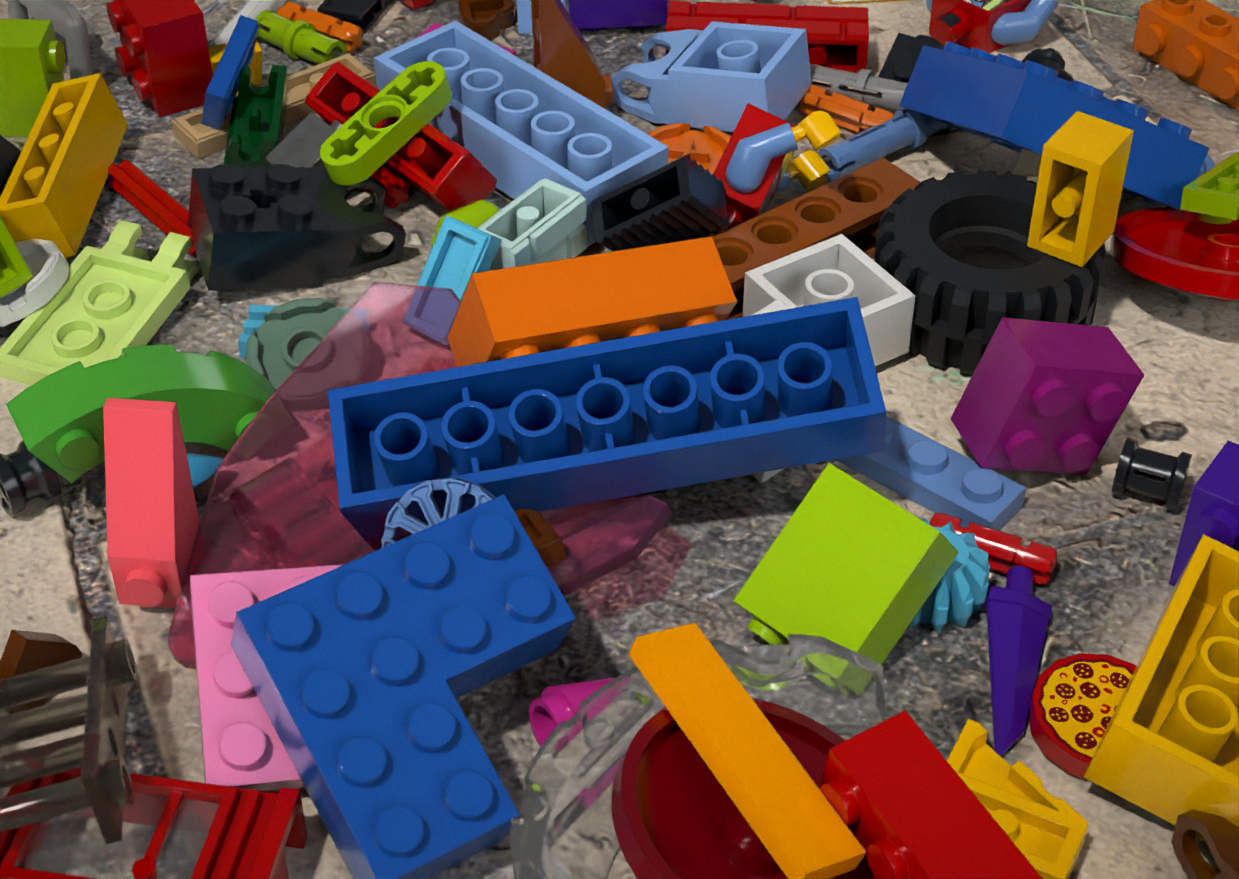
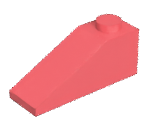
(147, 501)

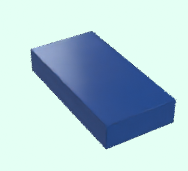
(224, 82)

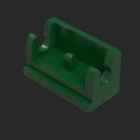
(257, 119)

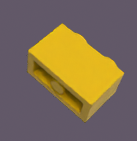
(1079, 188)

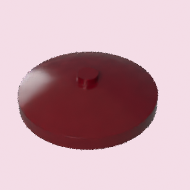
(679, 818)

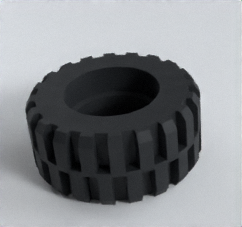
(970, 265)

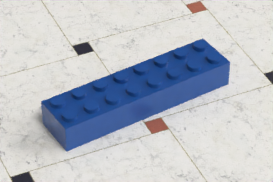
(615, 415)

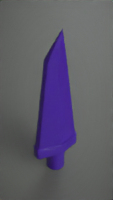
(1015, 645)

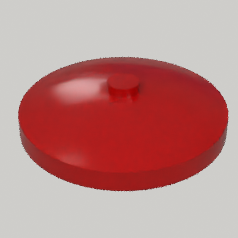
(1179, 251)

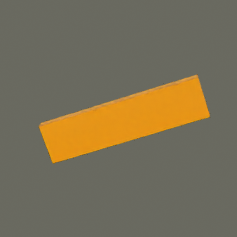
(746, 754)

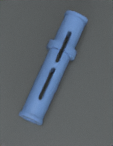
(877, 142)

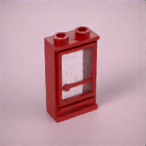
(166, 834)

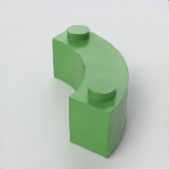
(64, 411)

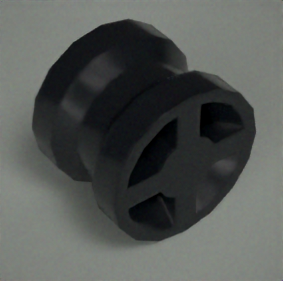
(24, 479)

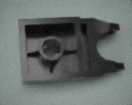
(283, 227)

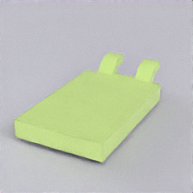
(104, 306)

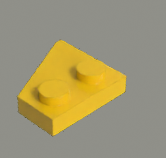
(1035, 820)

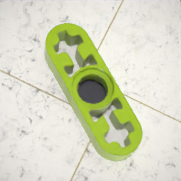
(361, 149)

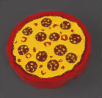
(1075, 706)

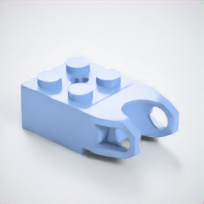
(717, 73)

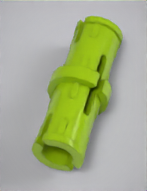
(298, 38)

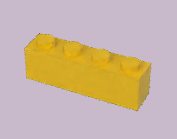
(64, 164)

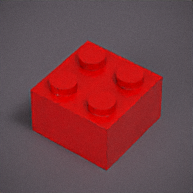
(163, 51)

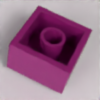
(1045, 396)

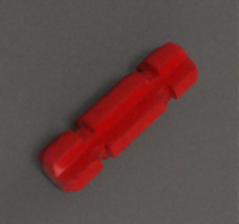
(1006, 549)

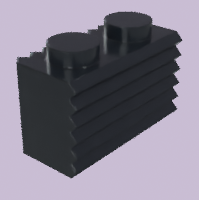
(662, 208)

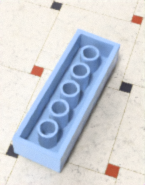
(524, 120)

